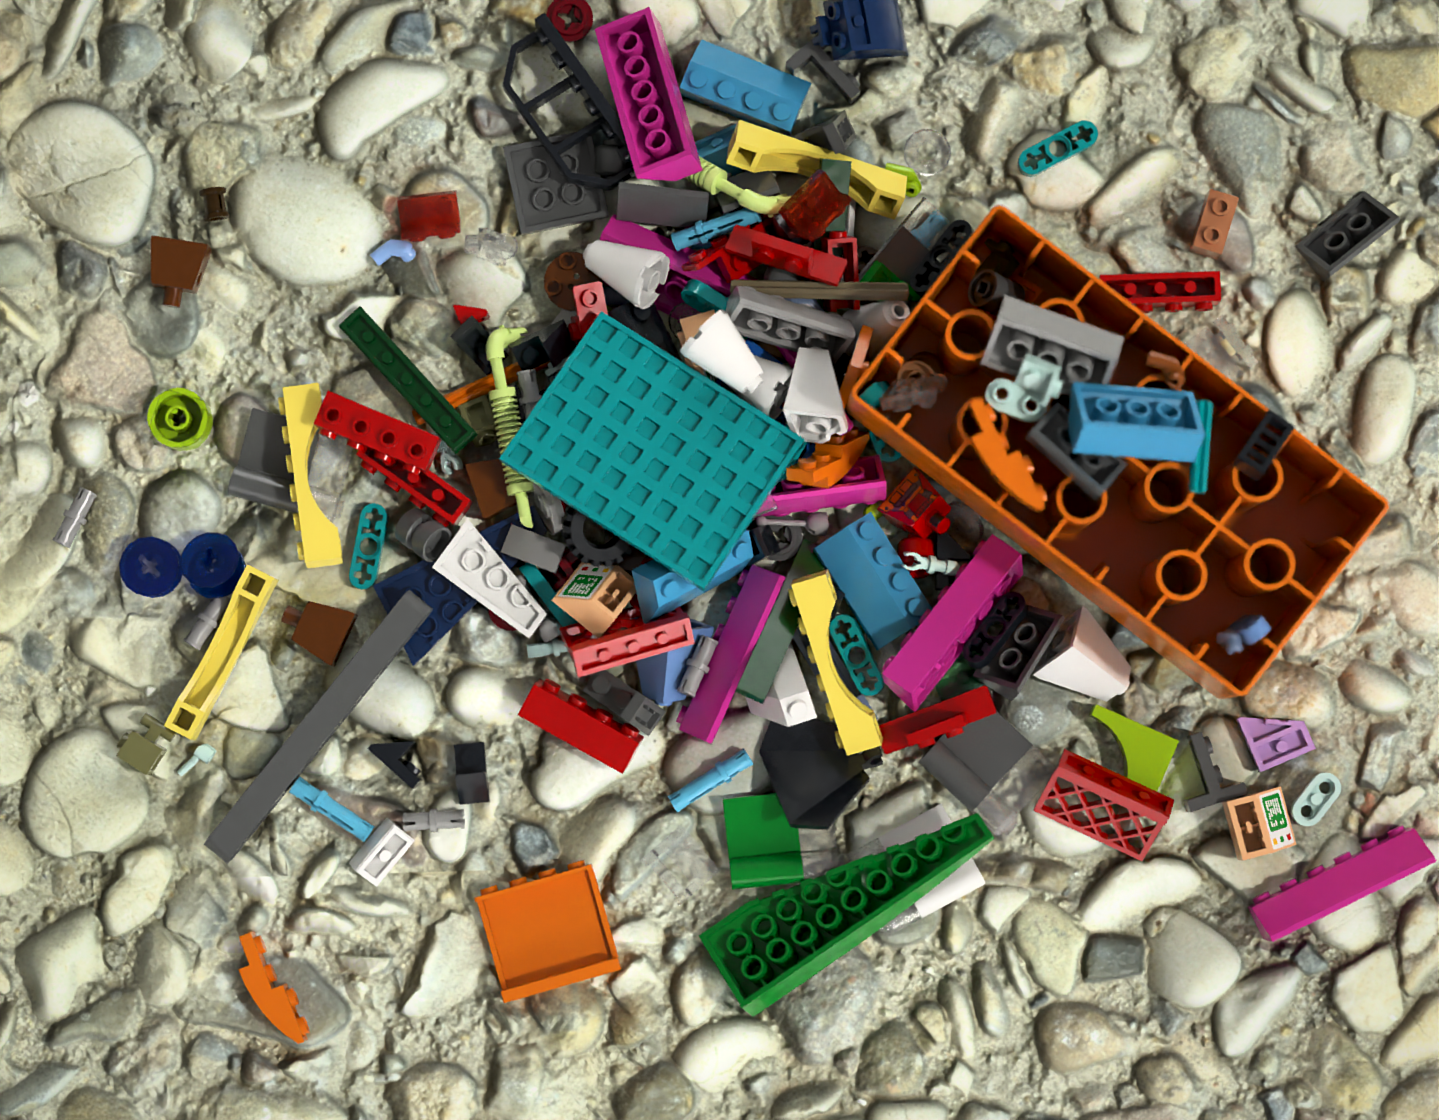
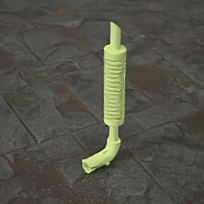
(714, 180)
(506, 415)

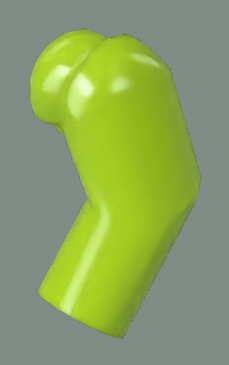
(913, 184)

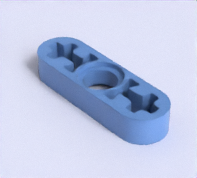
(1250, 628)

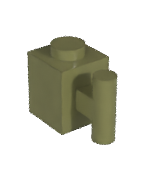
(142, 750)

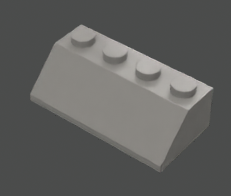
(788, 323)
(1080, 349)

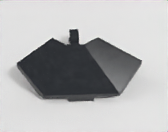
(812, 773)

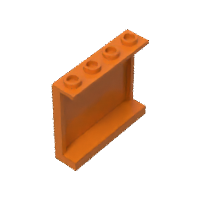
(548, 931)

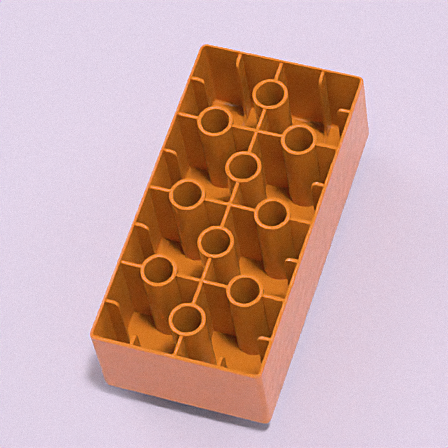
(1147, 549)

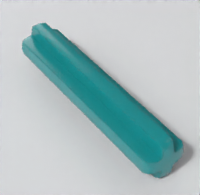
(1199, 467)

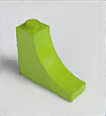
(1143, 749)

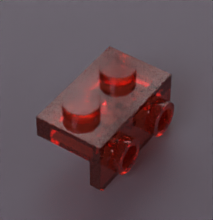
(814, 206)
(429, 215)

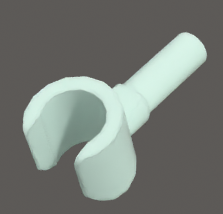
(204, 752)

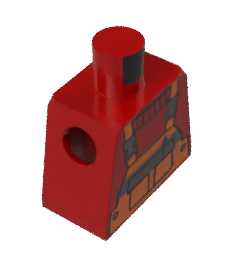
(916, 507)

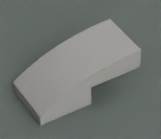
(533, 548)

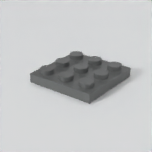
(544, 195)

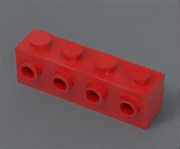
(1168, 290)
(377, 432)
(424, 488)
(581, 725)

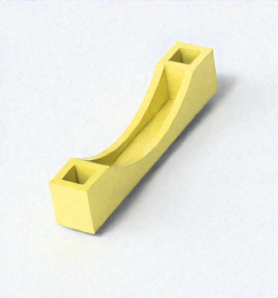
(765, 150)
(319, 535)
(222, 654)
(855, 721)

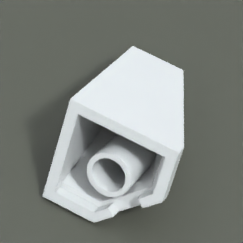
(814, 398)
(1084, 659)
(788, 697)

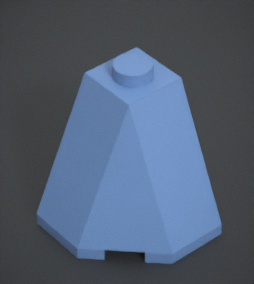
(663, 672)

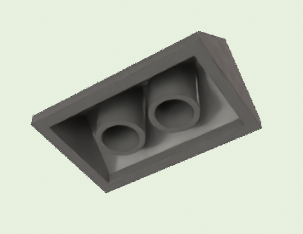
(661, 205)
(1346, 234)
(1089, 471)
(1020, 653)

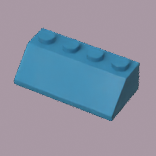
(744, 88)
(1134, 422)
(873, 580)
(663, 590)

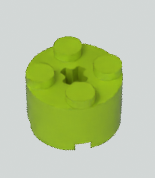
(172, 404)

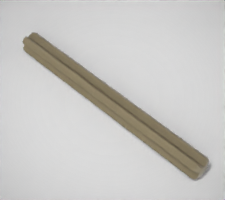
(820, 290)

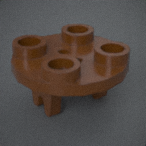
(561, 275)

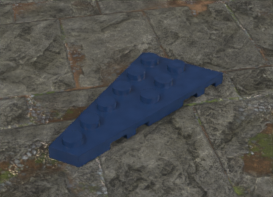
(446, 598)

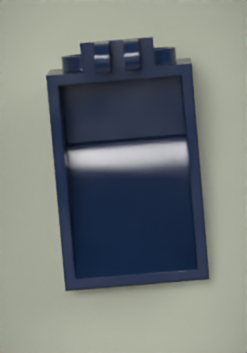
(861, 29)

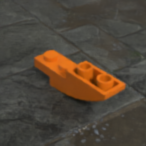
(829, 460)
(1009, 470)
(275, 1002)

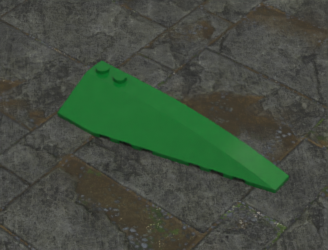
(801, 930)

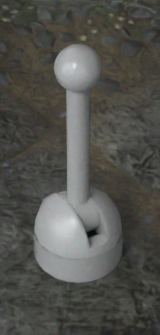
(815, 523)
(550, 626)

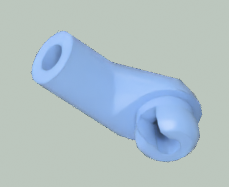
(396, 248)

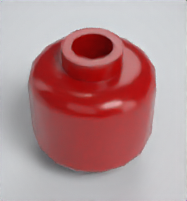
(915, 544)

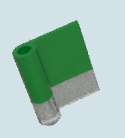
(768, 850)

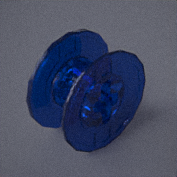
(154, 550)
(198, 561)

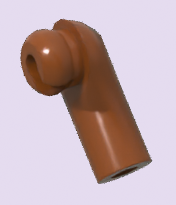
(1170, 368)

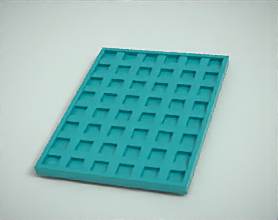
(652, 450)

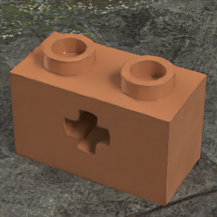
(1213, 224)

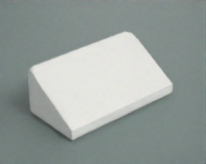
(381, 852)

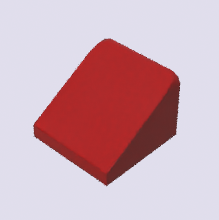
(465, 312)

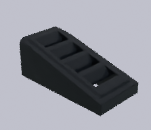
(1251, 461)

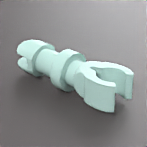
(447, 456)
(931, 564)
(543, 649)

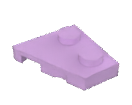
(1274, 740)

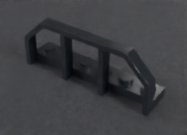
(594, 102)

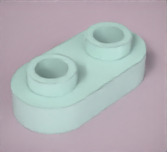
(1015, 402)
(1315, 799)

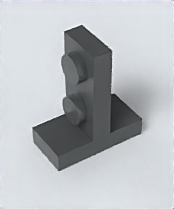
(845, 84)
(832, 134)
(624, 701)
(1210, 776)

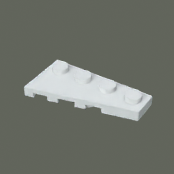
(484, 576)

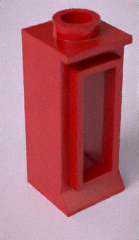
(849, 247)

